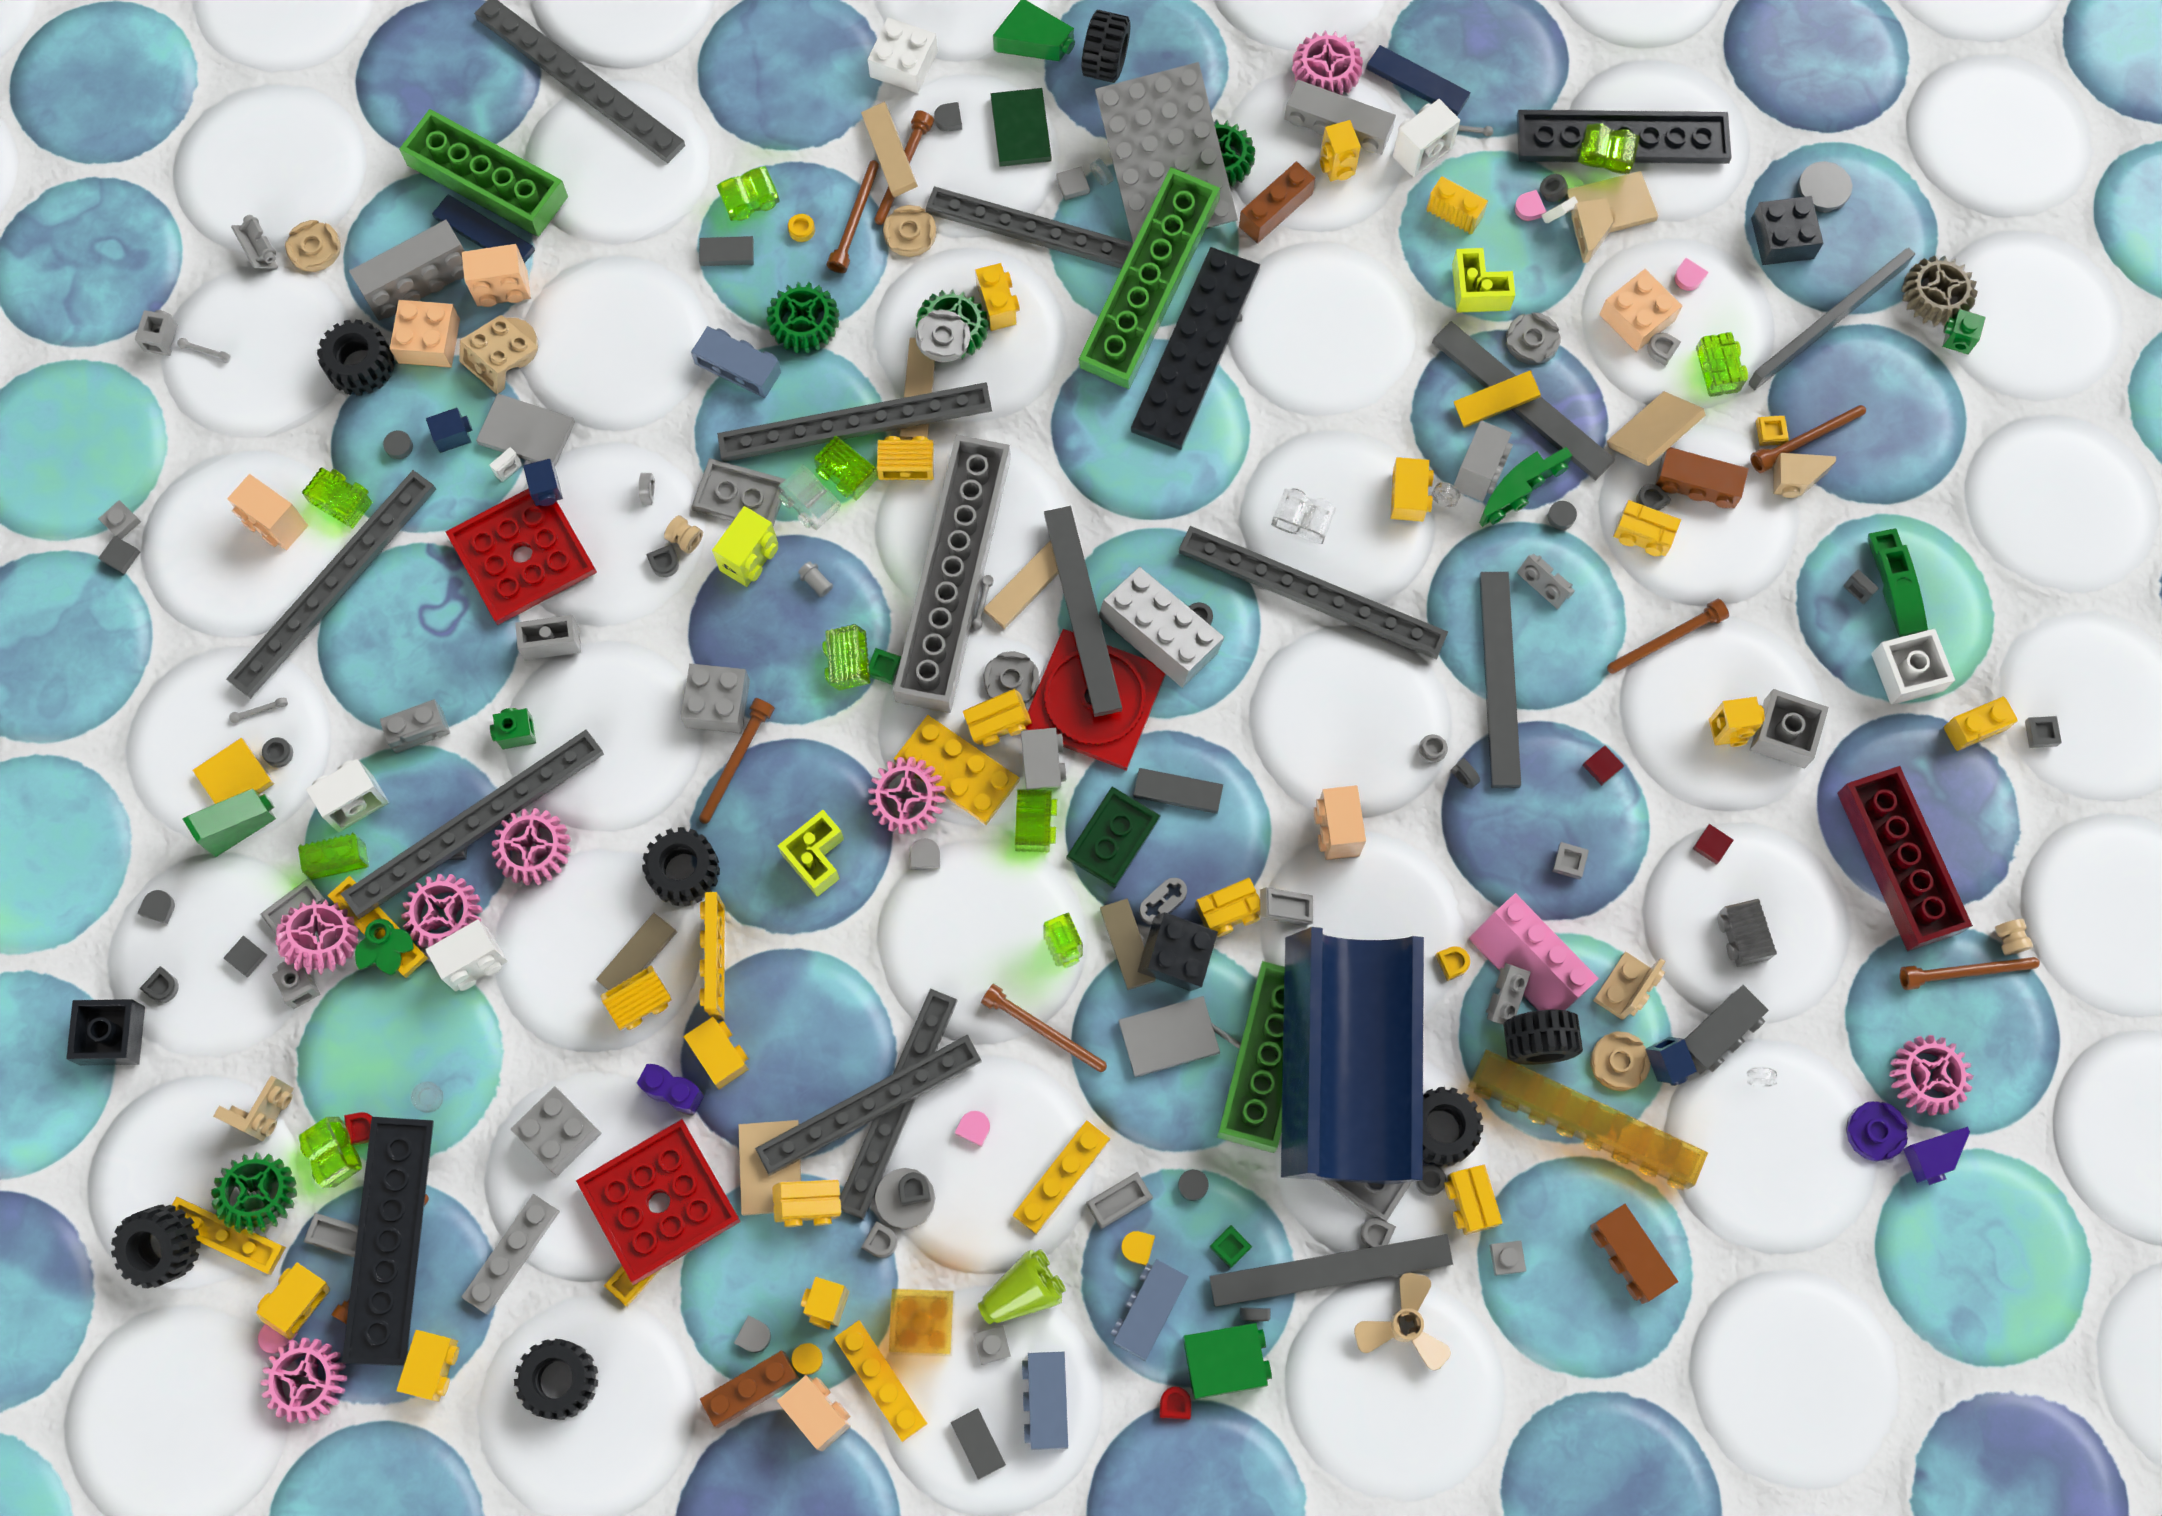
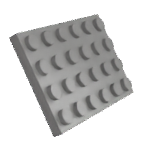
(1162, 125)

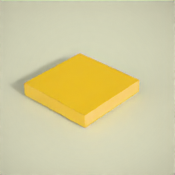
(232, 772)

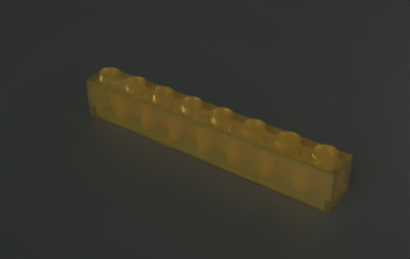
(1588, 1120)

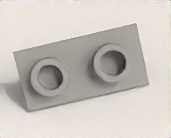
(254, 245)
(1539, 576)
(1512, 985)

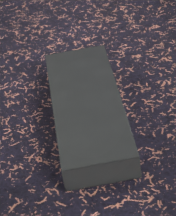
(1178, 790)

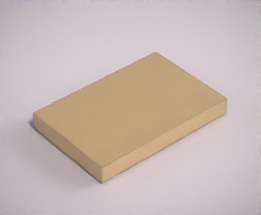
(1627, 196)
(1656, 428)
(754, 1180)

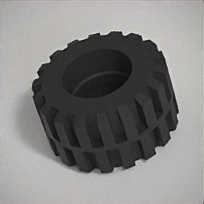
(1105, 46)
(347, 340)
(667, 848)
(1542, 1037)
(1468, 1123)
(135, 1251)
(530, 1379)

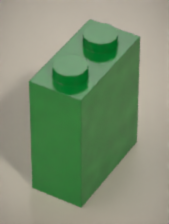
(1226, 1361)

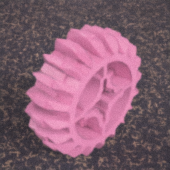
(1339, 57)
(882, 793)
(543, 848)
(451, 905)
(299, 944)
(1953, 1087)
(300, 1392)

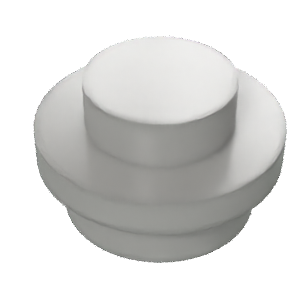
(1433, 748)

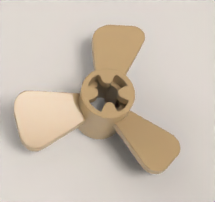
(1373, 1334)

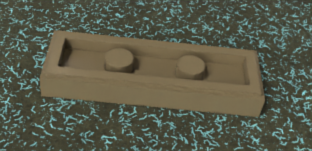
(1125, 942)
(638, 952)

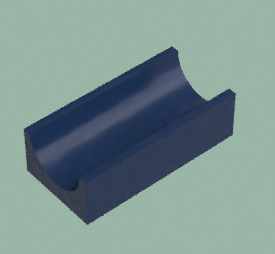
(1352, 1059)

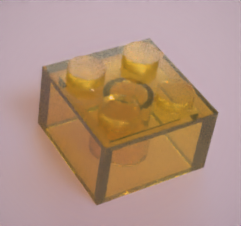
(921, 1322)

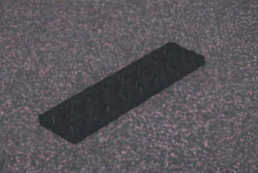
(1662, 134)
(1195, 348)
(388, 1242)

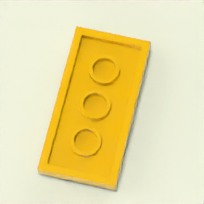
(967, 773)
(713, 965)

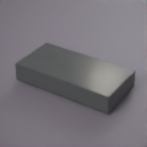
(726, 251)
(978, 1443)

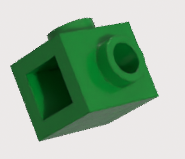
(1963, 331)
(513, 728)

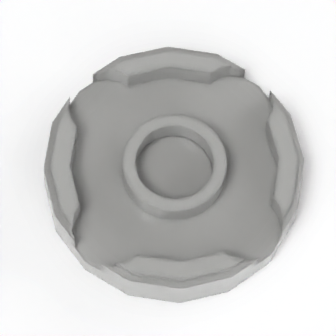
(1826, 184)
(942, 336)
(1533, 338)
(1010, 672)
(889, 1204)

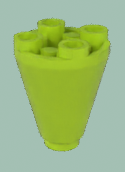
(1022, 1290)

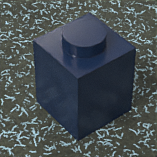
(449, 429)
(543, 482)
(1671, 1060)

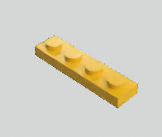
(410, 960)
(1061, 1177)
(244, 1247)
(880, 1381)

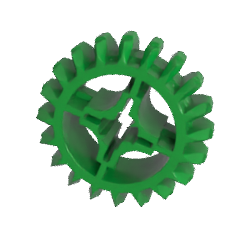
(1236, 166)
(966, 309)
(799, 330)
(266, 1173)

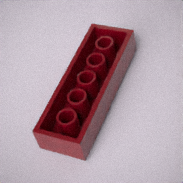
(1904, 858)

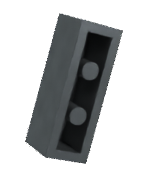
(1725, 1029)

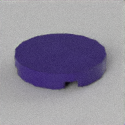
(1877, 1131)

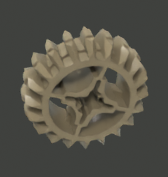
(1944, 282)

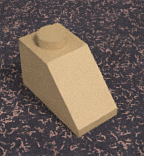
(1592, 225)
(1799, 472)

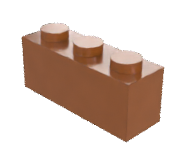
(1277, 202)
(1701, 478)
(1633, 1254)
(749, 1389)

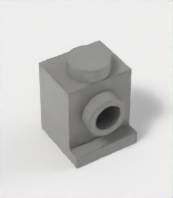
(156, 332)
(298, 992)

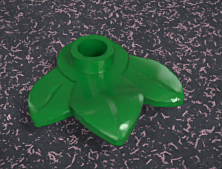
(384, 951)

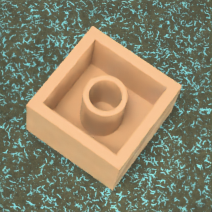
(496, 275)
(1640, 310)
(425, 333)
(267, 513)
(1340, 823)
(814, 1413)

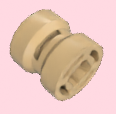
(685, 535)
(2013, 937)

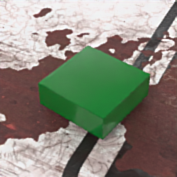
(884, 666)
(1230, 1246)

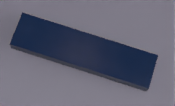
(1417, 79)
(478, 227)

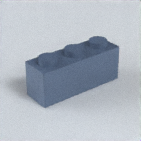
(736, 361)
(1148, 1309)
(1046, 1400)

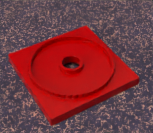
(488, 547)
(1062, 704)
(622, 1192)

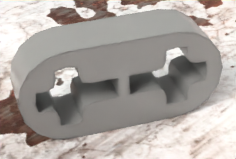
(1158, 896)

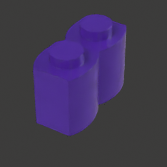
(677, 1091)

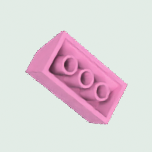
(1523, 940)

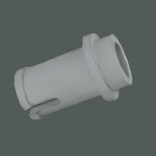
(810, 573)

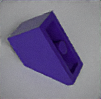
(1936, 1156)

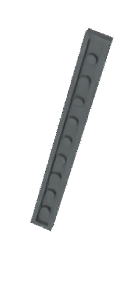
(580, 80)
(854, 422)
(331, 584)
(1313, 592)
(472, 824)

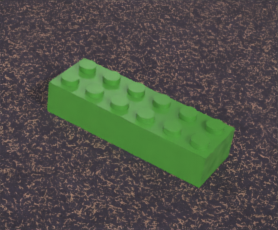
(484, 172)
(1255, 1092)

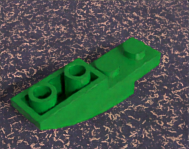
(1519, 483)
(1900, 582)

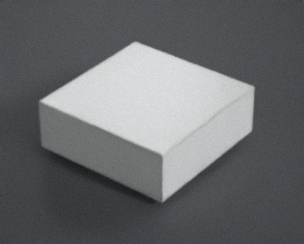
(1559, 210)
(506, 464)

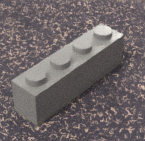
(1320, 108)

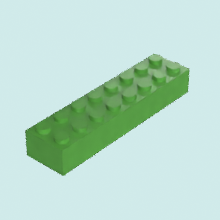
(1149, 278)

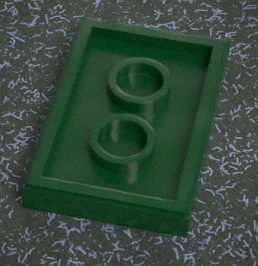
(1021, 127)
(1113, 837)

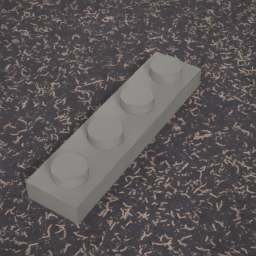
(510, 1254)

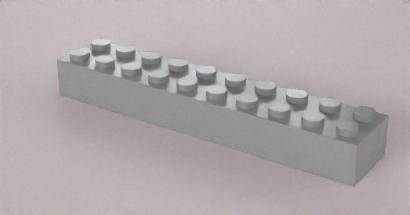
(952, 574)

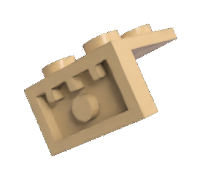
(494, 351)
(1627, 986)
(262, 1117)

